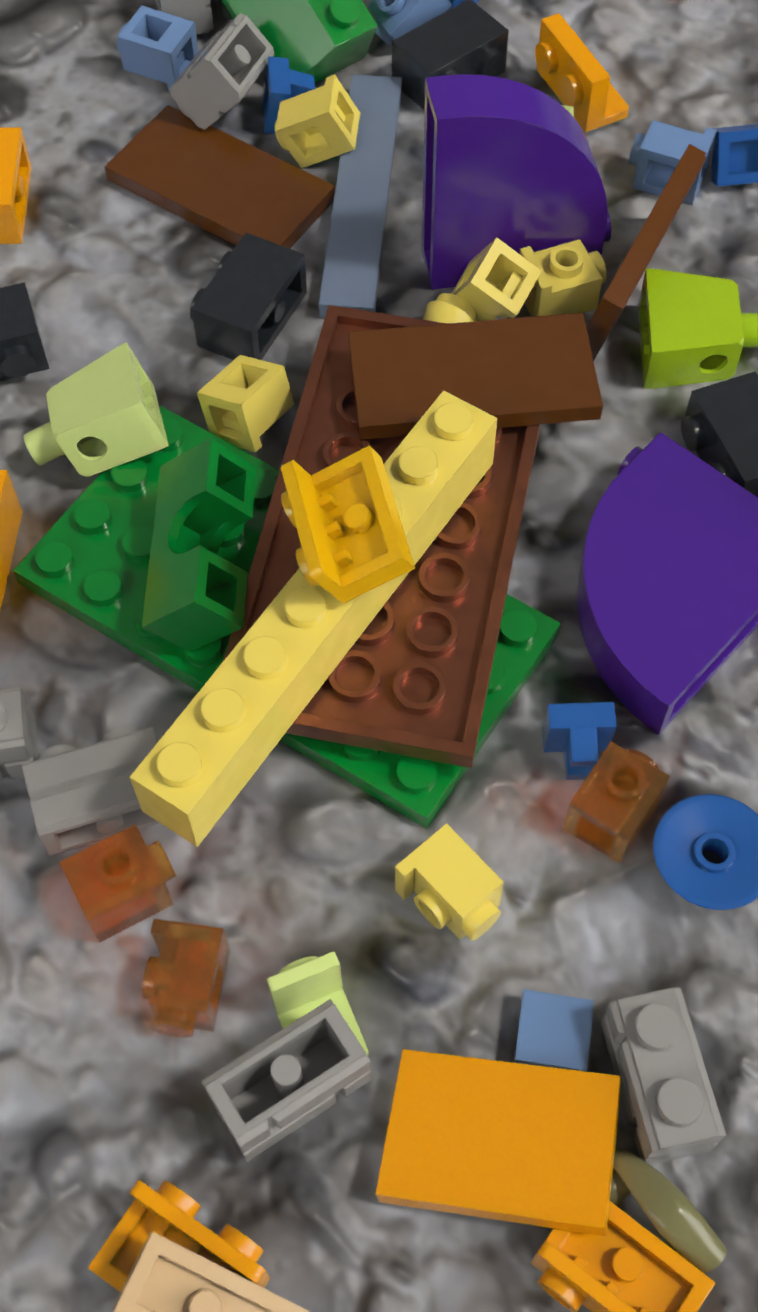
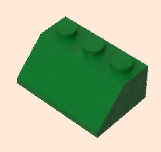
(312, 34)

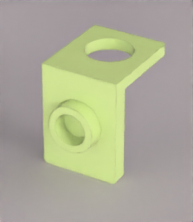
(306, 986)

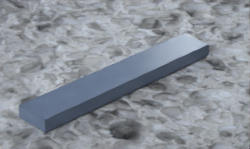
(362, 198)

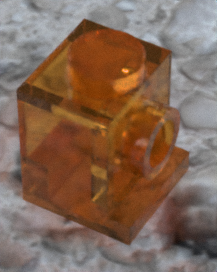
(186, 977)

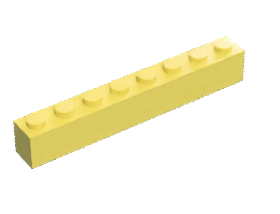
(304, 637)

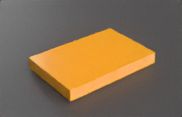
(501, 1141)

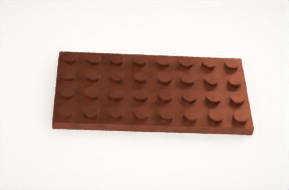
(428, 655)

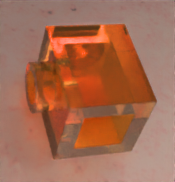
(616, 801)
(120, 881)

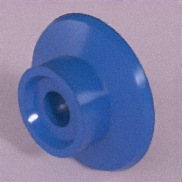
(712, 825)

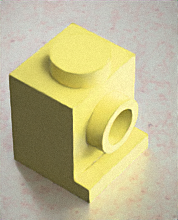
(318, 123)
(568, 279)
(497, 282)
(245, 401)
(451, 885)

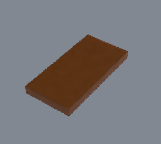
(219, 181)
(644, 247)
(509, 368)

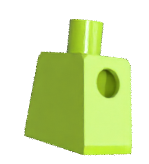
(691, 328)

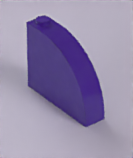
(505, 169)
(667, 579)

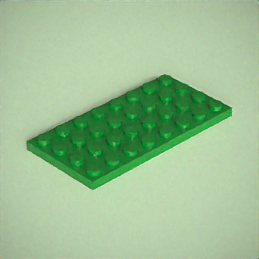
(98, 572)

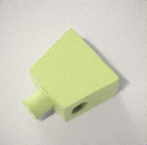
(101, 416)

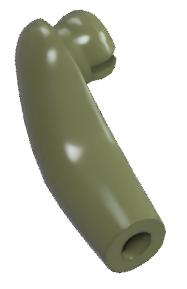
(667, 1209)

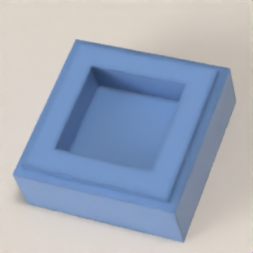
(554, 1031)

